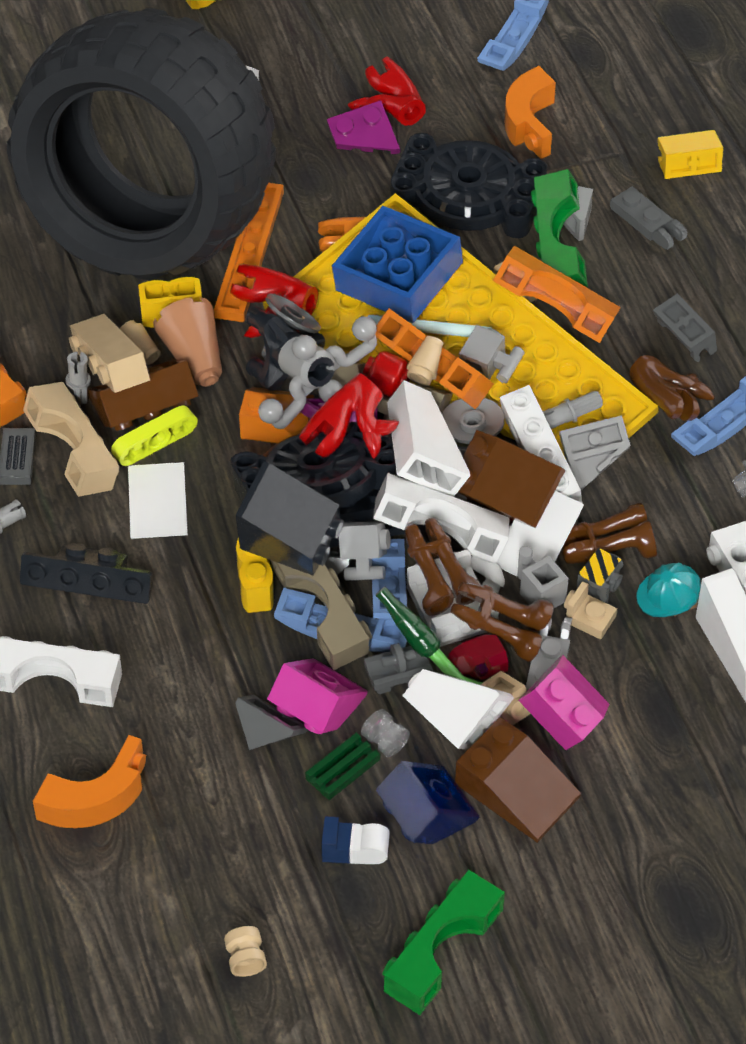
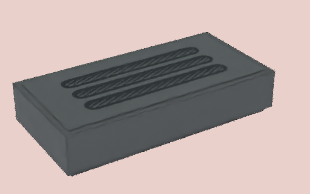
(17, 456)

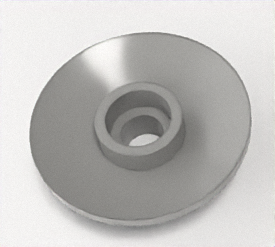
(465, 420)

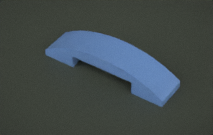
(514, 34)
(715, 426)
(395, 577)
(305, 616)

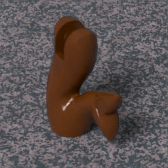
(669, 389)

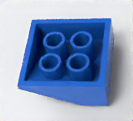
(397, 263)

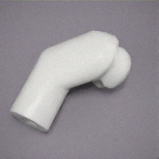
(491, 571)

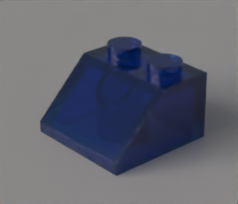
(425, 802)

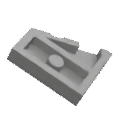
(594, 447)

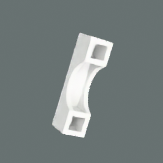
(474, 527)
(92, 673)

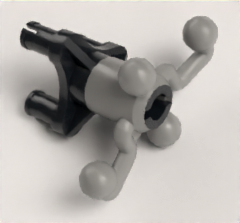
(303, 359)

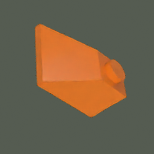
(255, 429)

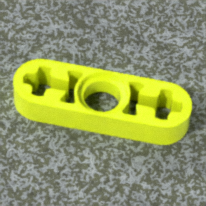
(139, 442)

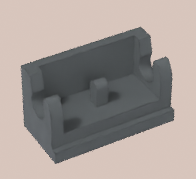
(686, 326)

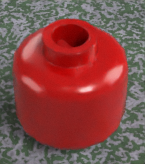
(386, 371)

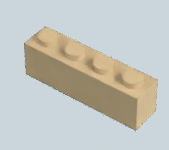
(109, 353)

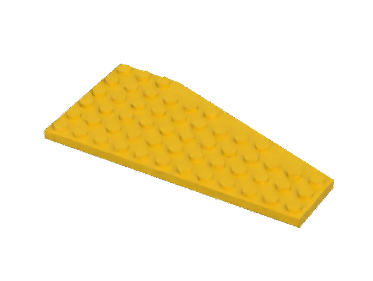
(553, 359)

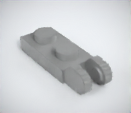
(550, 651)

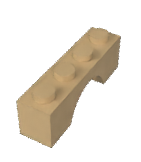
(56, 412)

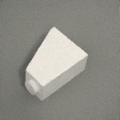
(456, 706)

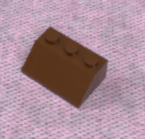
(168, 386)

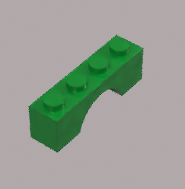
(555, 201)
(468, 908)

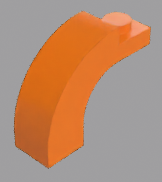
(524, 98)
(93, 801)

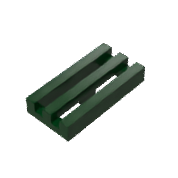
(361, 748)

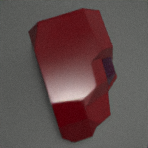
(480, 657)

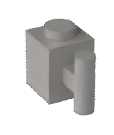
(486, 352)
(364, 542)
(541, 579)

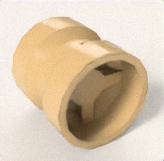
(245, 951)

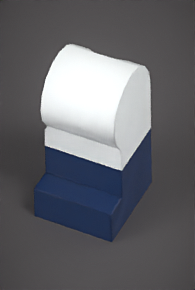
(354, 842)

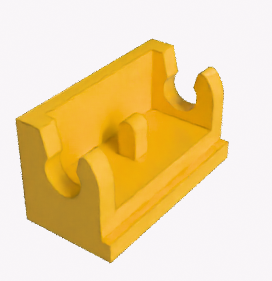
(690, 154)

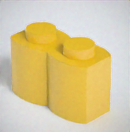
(159, 294)
(255, 581)

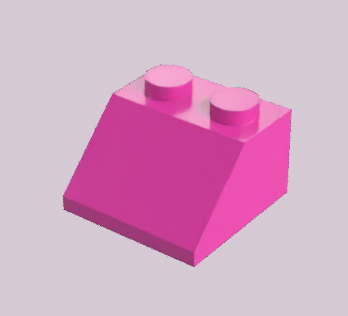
(315, 695)
(565, 703)

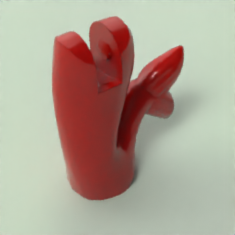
(398, 93)
(273, 282)
(334, 417)

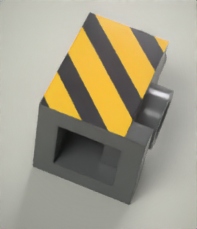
(601, 574)

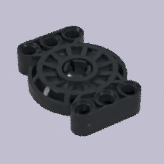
(468, 184)
(341, 477)

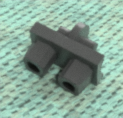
(394, 667)

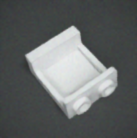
(445, 625)

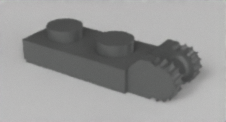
(648, 218)

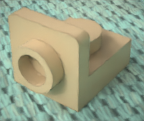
(588, 612)
(515, 711)

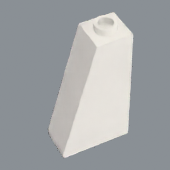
(423, 441)
(723, 620)

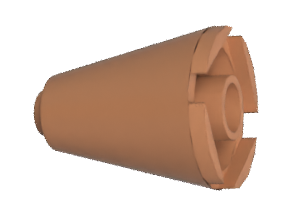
(191, 335)

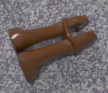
(582, 539)
(439, 594)
(534, 616)

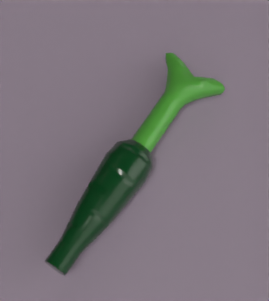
(418, 634)

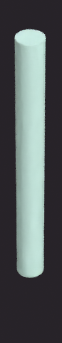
(438, 327)

